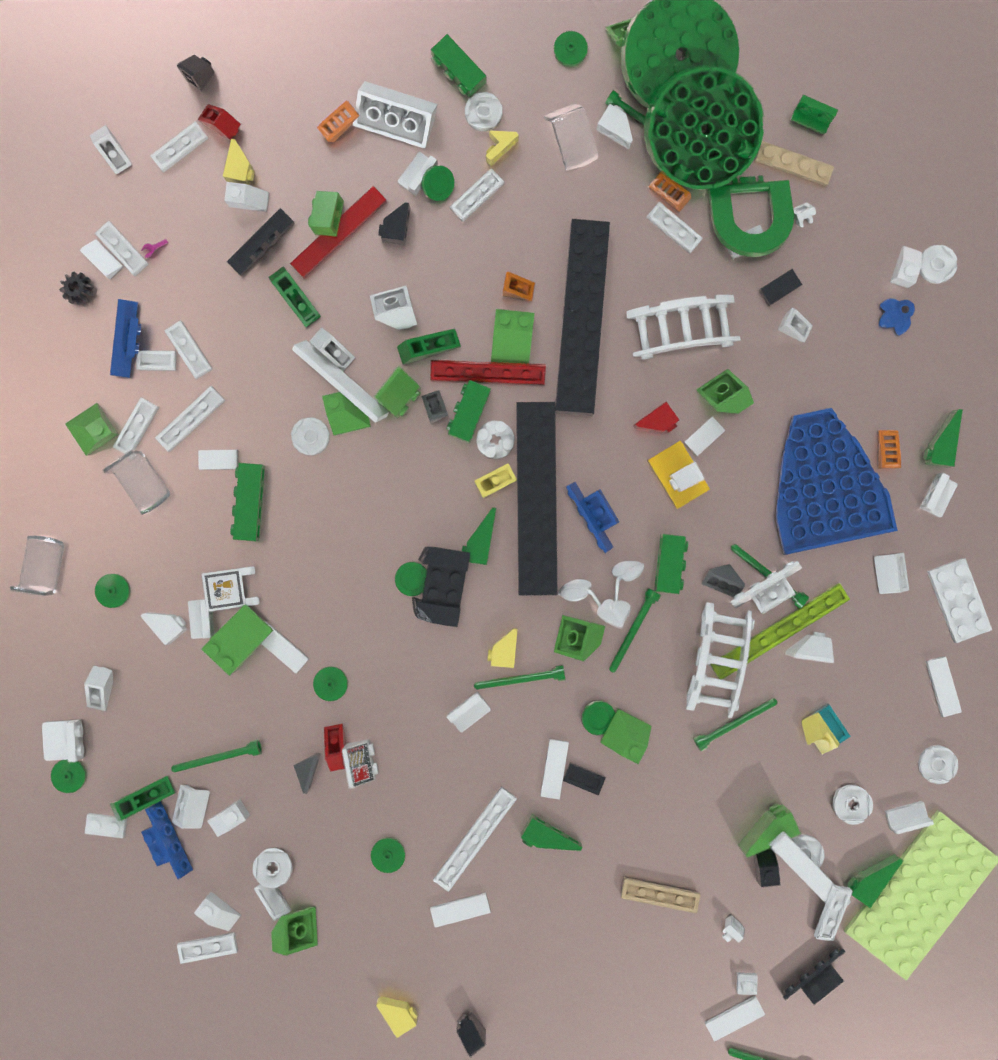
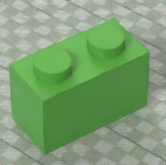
(326, 213)

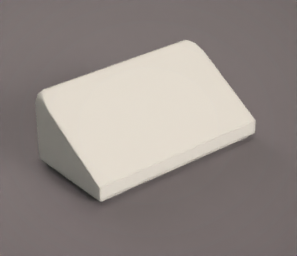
(101, 258)

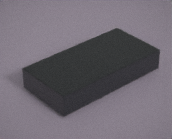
(780, 287)
(584, 778)

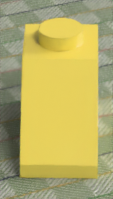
(237, 166)
(504, 650)
(397, 1015)

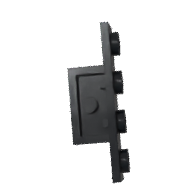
(260, 242)
(820, 982)

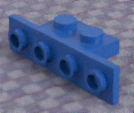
(125, 338)
(596, 513)
(164, 841)

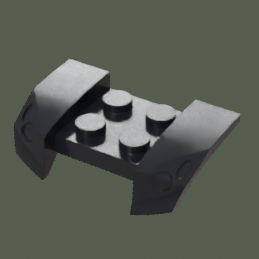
(442, 586)

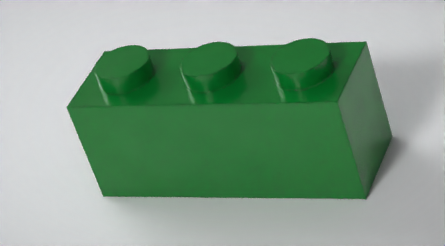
(458, 66)
(468, 411)
(670, 563)

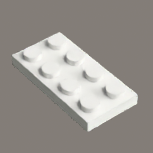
(959, 600)

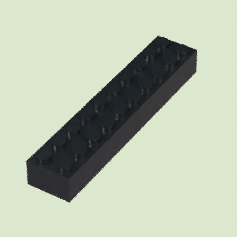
(582, 317)
(536, 498)

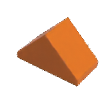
(518, 287)

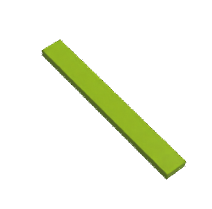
(786, 627)

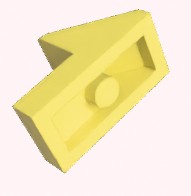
(504, 141)
(495, 480)
(818, 732)

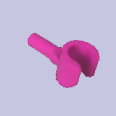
(151, 248)

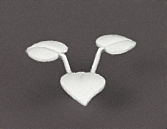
(610, 611)

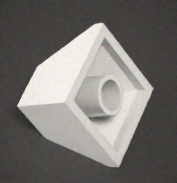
(394, 308)
(813, 647)

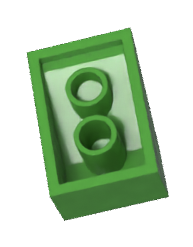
(512, 336)
(398, 393)
(237, 640)
(767, 828)

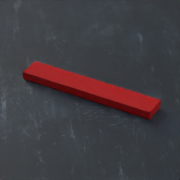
(349, 222)
(488, 372)

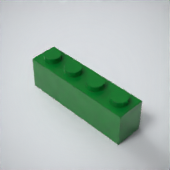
(249, 502)

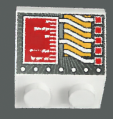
(359, 762)

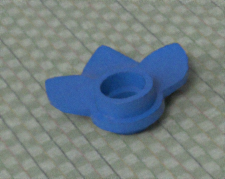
(895, 317)

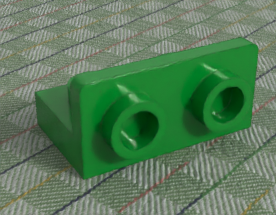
(813, 114)

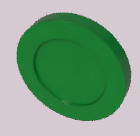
(570, 48)
(438, 182)
(410, 578)
(112, 590)
(330, 683)
(597, 717)
(68, 776)
(388, 855)

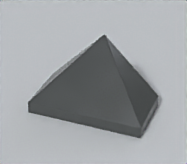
(434, 406)
(724, 580)
(306, 770)

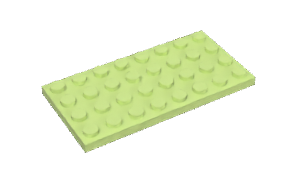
(923, 896)

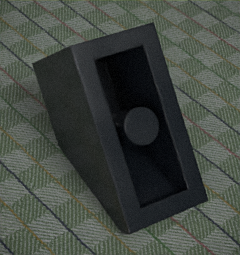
(196, 71)
(395, 226)
(767, 868)
(471, 1033)

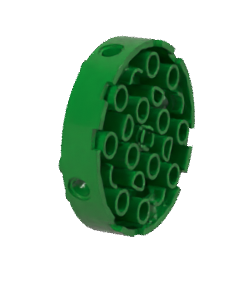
(661, 28)
(675, 123)

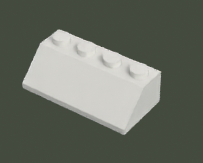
(394, 114)

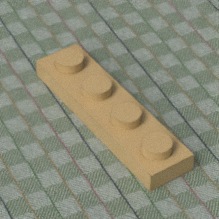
(794, 163)
(660, 895)

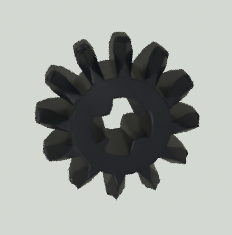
(76, 280)

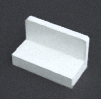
(413, 175)
(939, 495)
(891, 573)
(200, 620)
(468, 712)
(190, 807)
(908, 817)

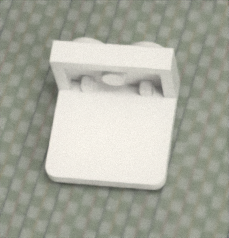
(63, 740)

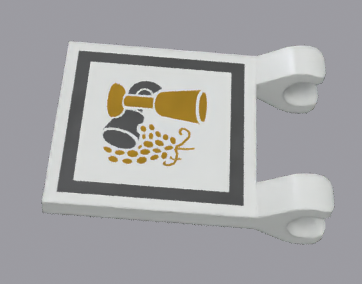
(226, 590)

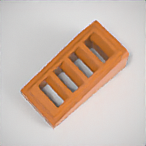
(328, 122)
(686, 195)
(882, 464)

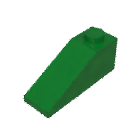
(294, 296)
(428, 346)
(943, 446)
(480, 541)
(142, 798)
(543, 835)
(872, 881)

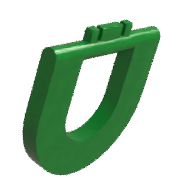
(745, 243)

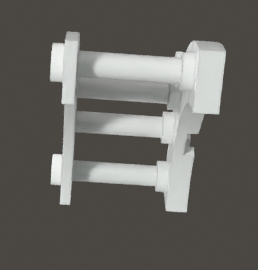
(683, 306)
(704, 658)

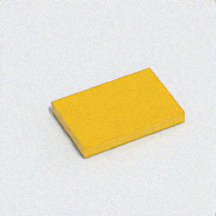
(669, 462)

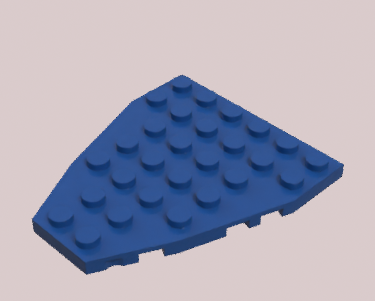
(828, 487)

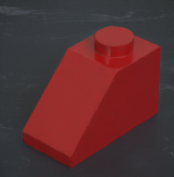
(219, 121)
(659, 420)
(334, 743)

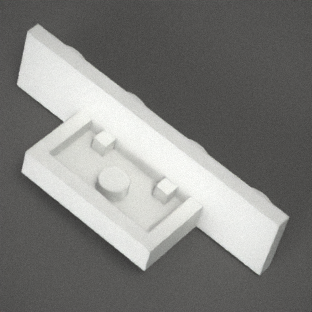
(771, 591)

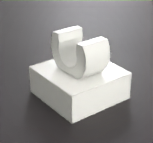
(802, 212)
(733, 929)
(747, 983)

